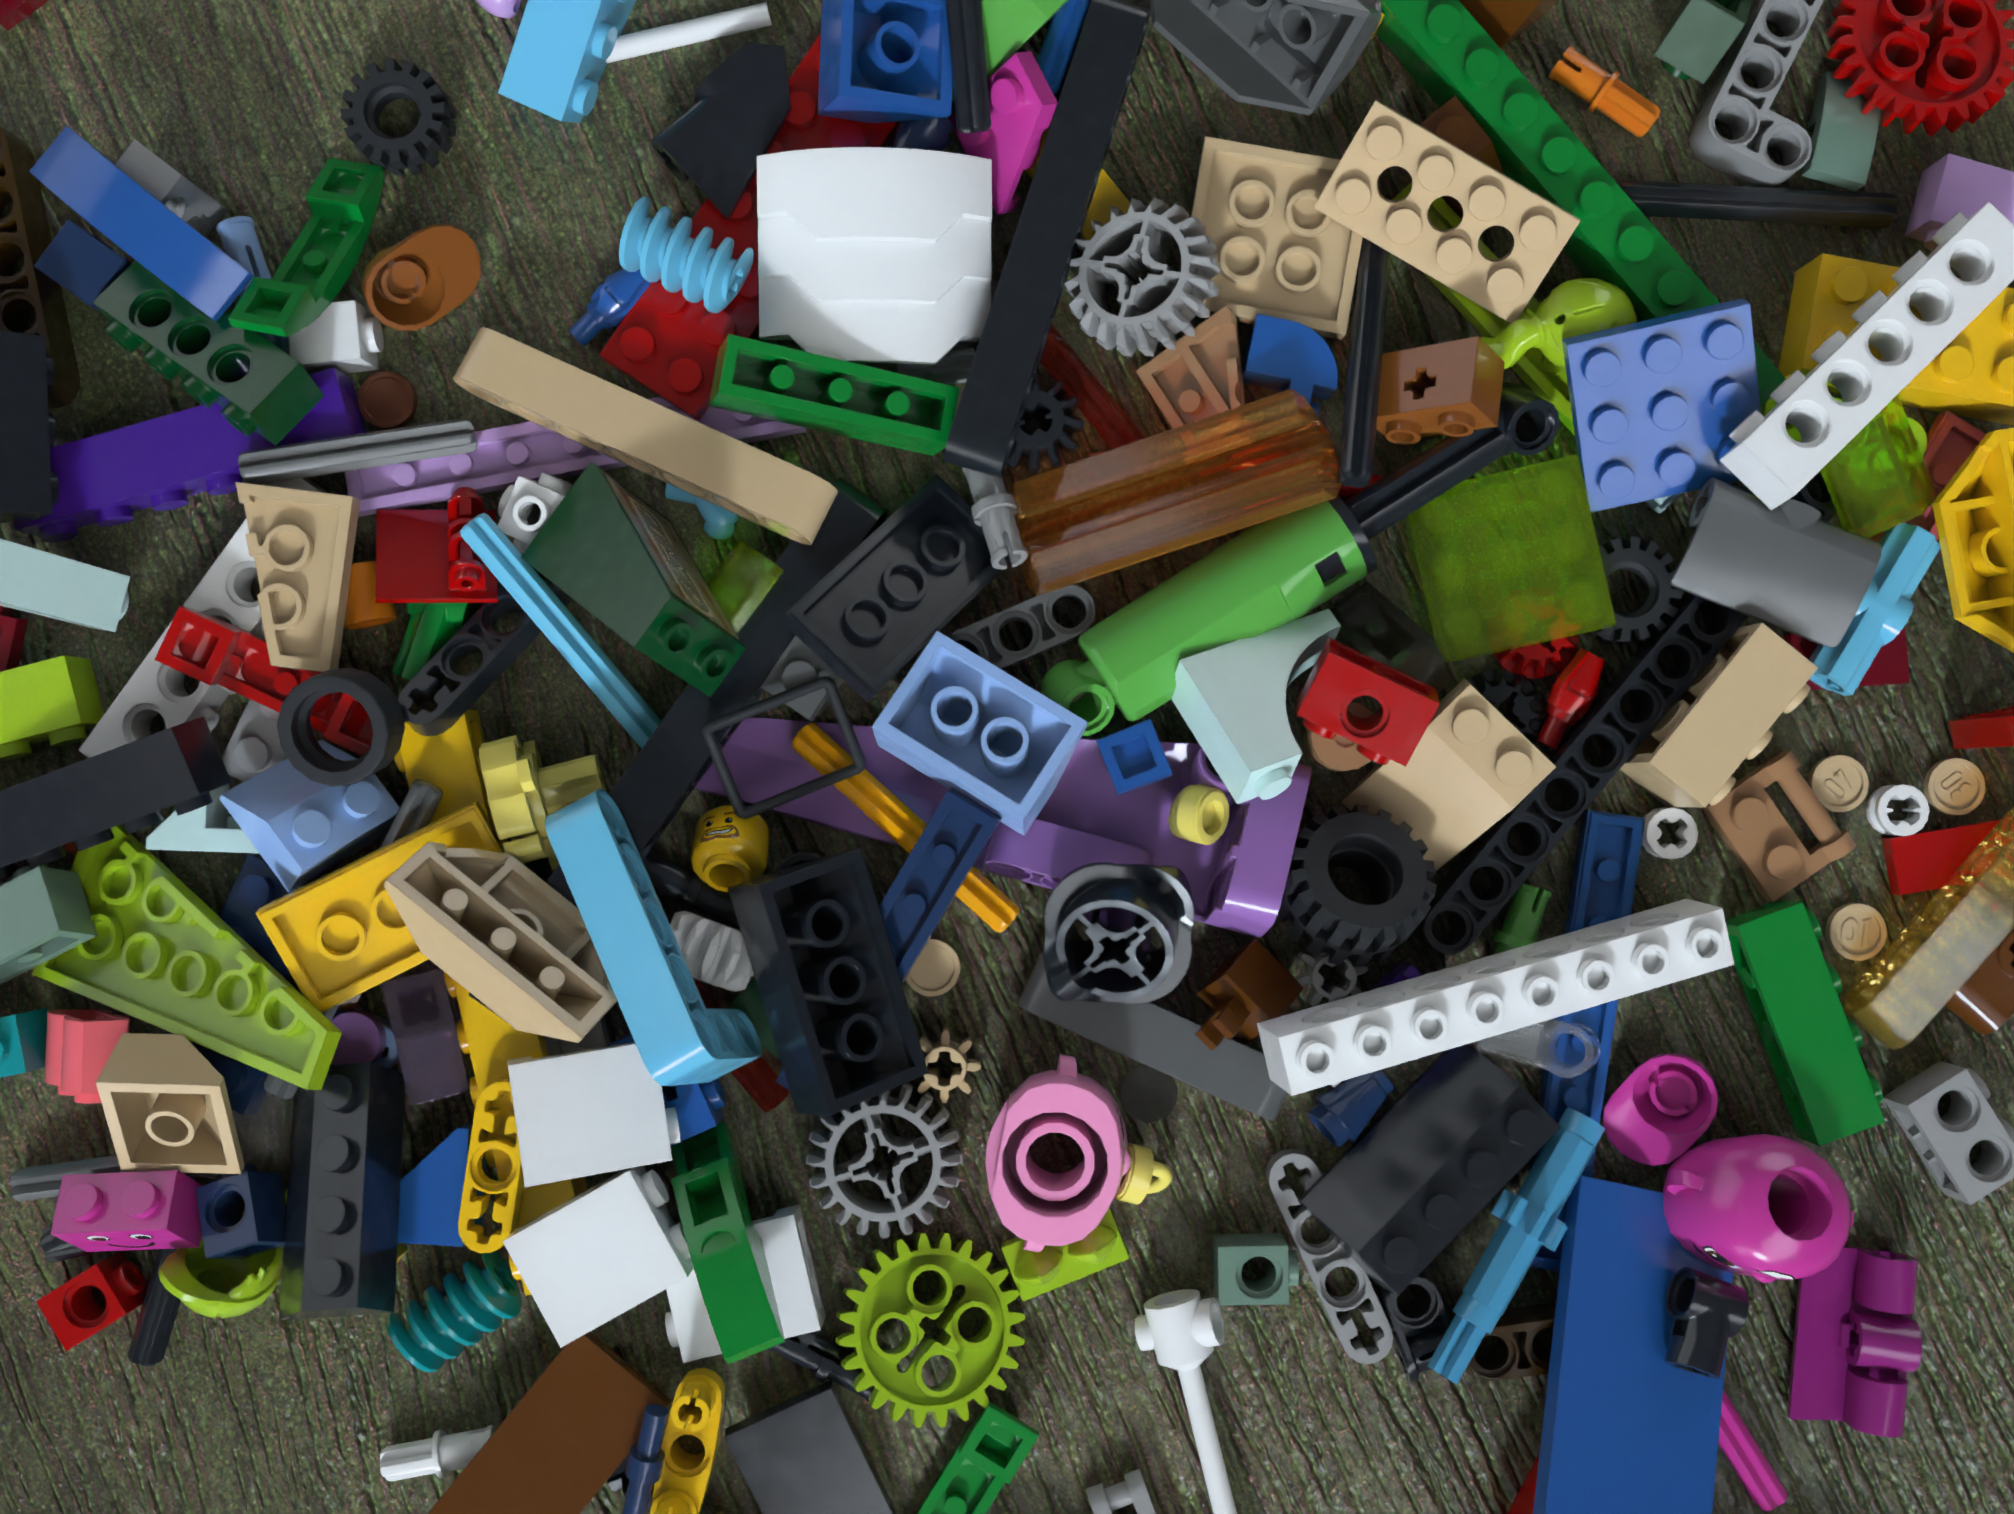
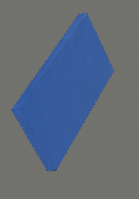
(1617, 1418)

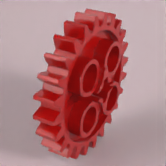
(1948, 45)

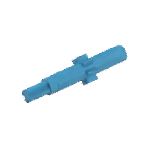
(1525, 1225)

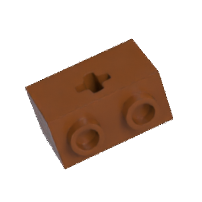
(1439, 390)

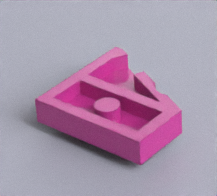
(1019, 114)

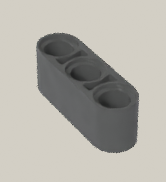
(1039, 618)

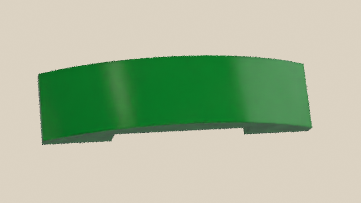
(322, 256)
(980, 1464)

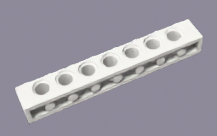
(1494, 995)

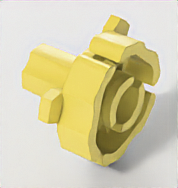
(526, 793)

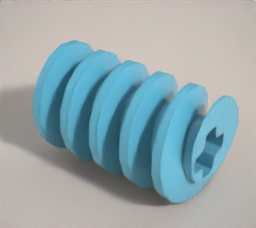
(680, 259)

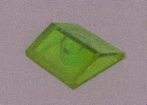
(1880, 475)
(743, 583)

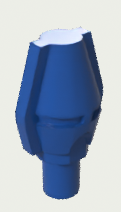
(609, 304)

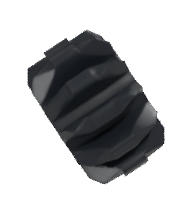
(1056, 419)

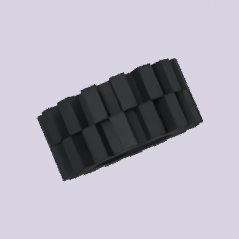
(380, 90)
(1658, 592)

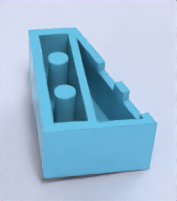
(563, 54)

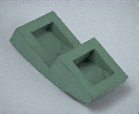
(1841, 136)

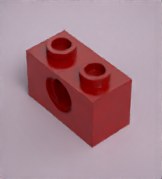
(1347, 674)

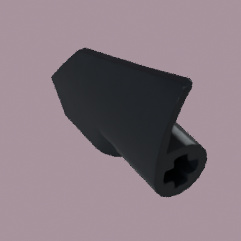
(729, 125)

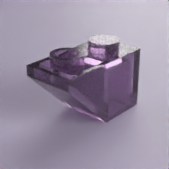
(425, 1037)

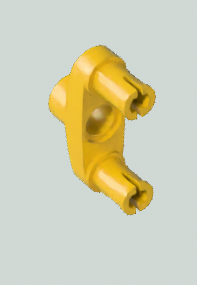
(694, 1412)

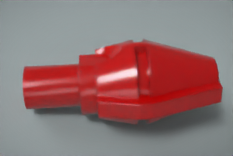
(1571, 696)

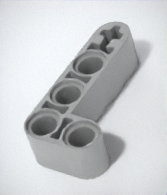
(1747, 108)

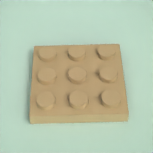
(1269, 239)

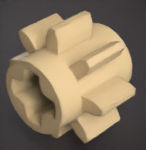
(957, 1055)

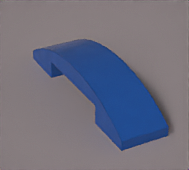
(140, 224)

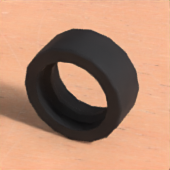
(303, 748)

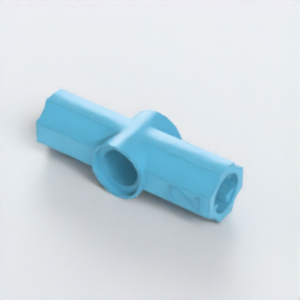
(1883, 611)

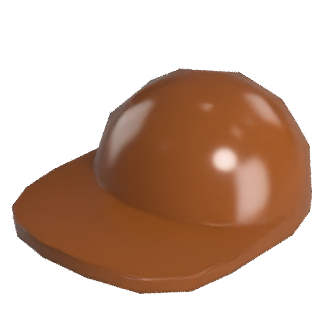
(421, 277)

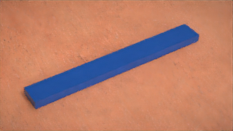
(1599, 893)

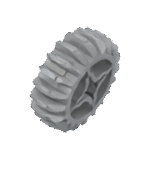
(1125, 252)
(862, 1168)

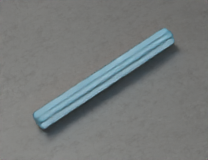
(560, 627)

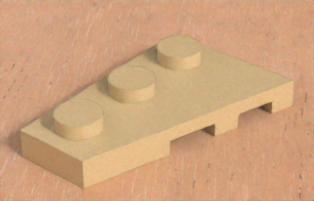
(303, 570)

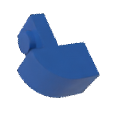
(1287, 357)

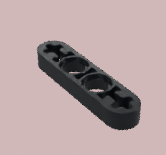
(474, 636)

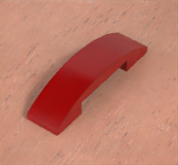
(241, 662)

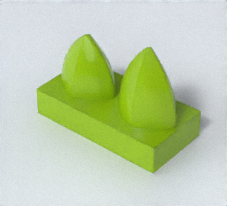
(1059, 1265)

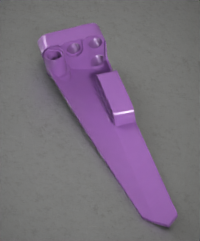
(1084, 821)

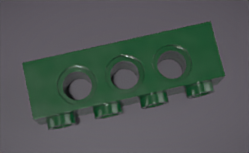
(218, 363)

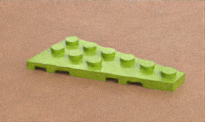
(186, 969)

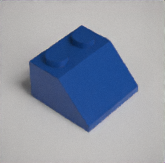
(884, 60)

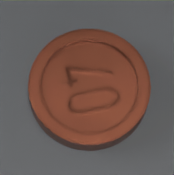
(387, 400)

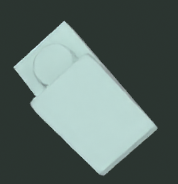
(201, 830)

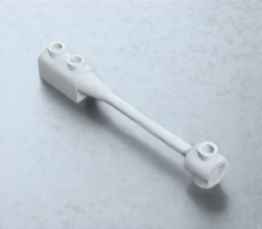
(1183, 1335)

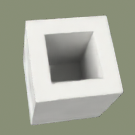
(340, 338)

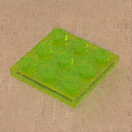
(1511, 561)

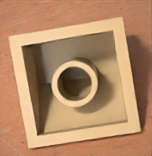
(168, 1107)

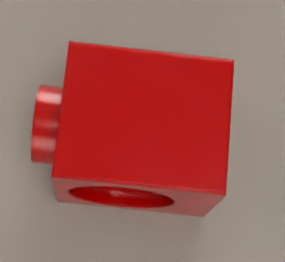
(76, 1314)

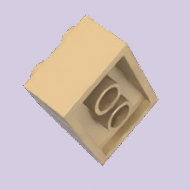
(1459, 777)

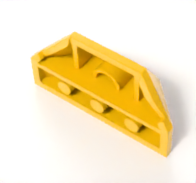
(1978, 538)

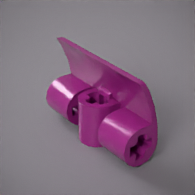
(1856, 1341)

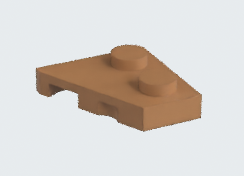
(1200, 374)

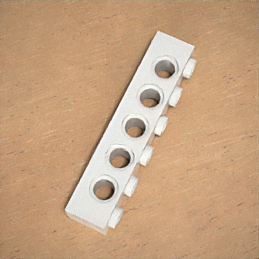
(1779, 466)
(161, 689)

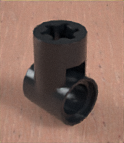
(1704, 1318)

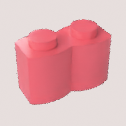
(79, 1048)

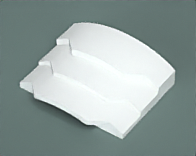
(874, 251)

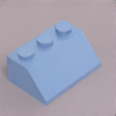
(979, 732)

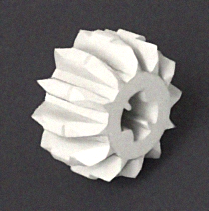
(712, 951)

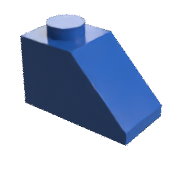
(434, 1193)

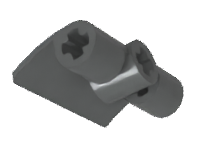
(1776, 563)

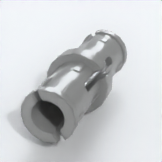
(995, 512)

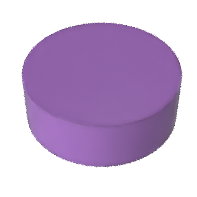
(361, 1038)

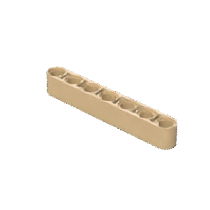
(646, 436)

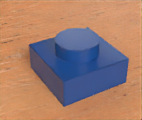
(1134, 757)

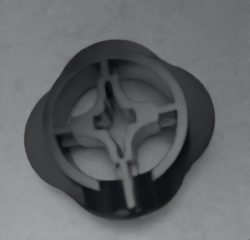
(1118, 909)

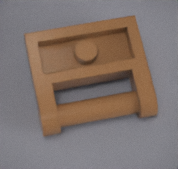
(1763, 838)

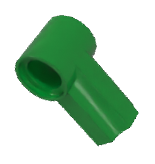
(428, 632)

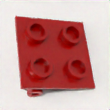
(426, 557)

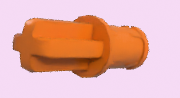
(1605, 92)

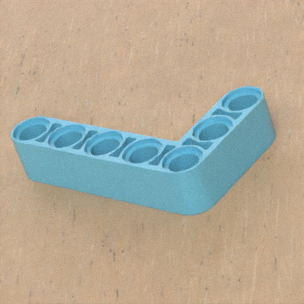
(639, 951)

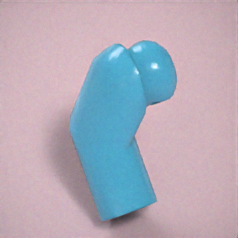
(718, 522)

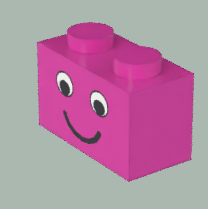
(128, 1211)

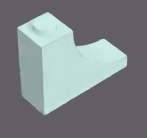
(61, 587)
(1238, 703)

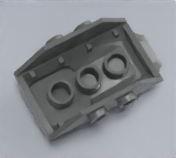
(1271, 50)

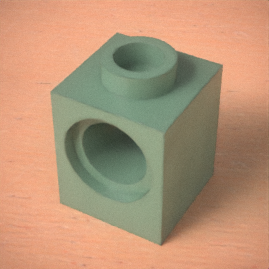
(1230, 1255)

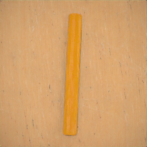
(898, 821)

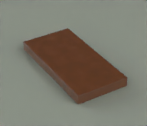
(558, 1437)

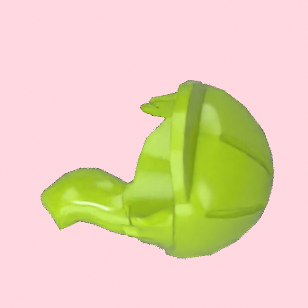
(1569, 311)
(221, 1285)

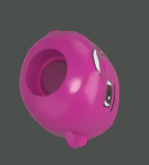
(1758, 1207)

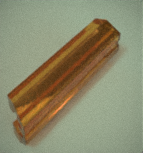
(1174, 490)

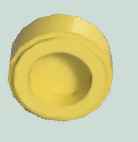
(1199, 814)
(1139, 1179)

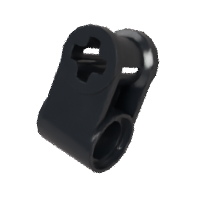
(1416, 1326)

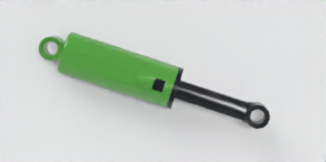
(1273, 572)

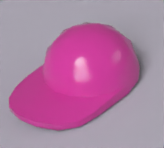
(1661, 1109)

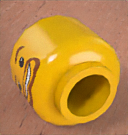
(729, 848)

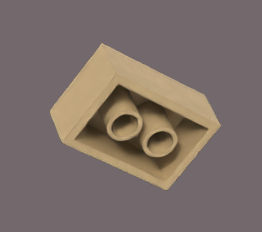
(1721, 719)

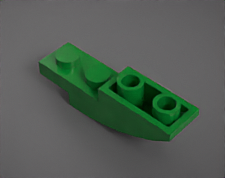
(725, 1245)

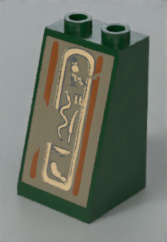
(636, 578)

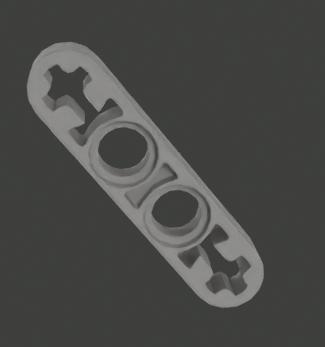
(1324, 1257)

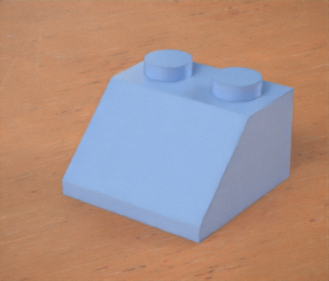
(307, 824)

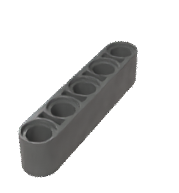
(1163, 1042)

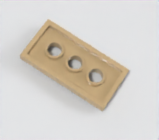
(1437, 171)

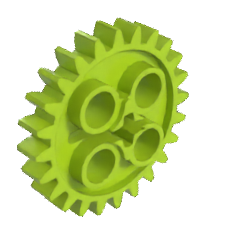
(970, 1361)

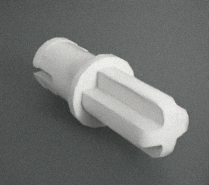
(433, 1455)

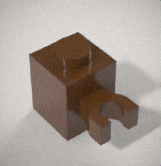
(1243, 992)

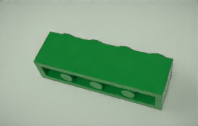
(833, 395)
(1803, 1022)

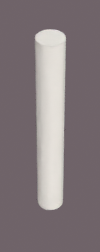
(690, 31)

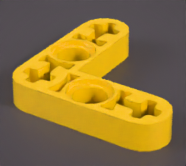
(473, 1206)

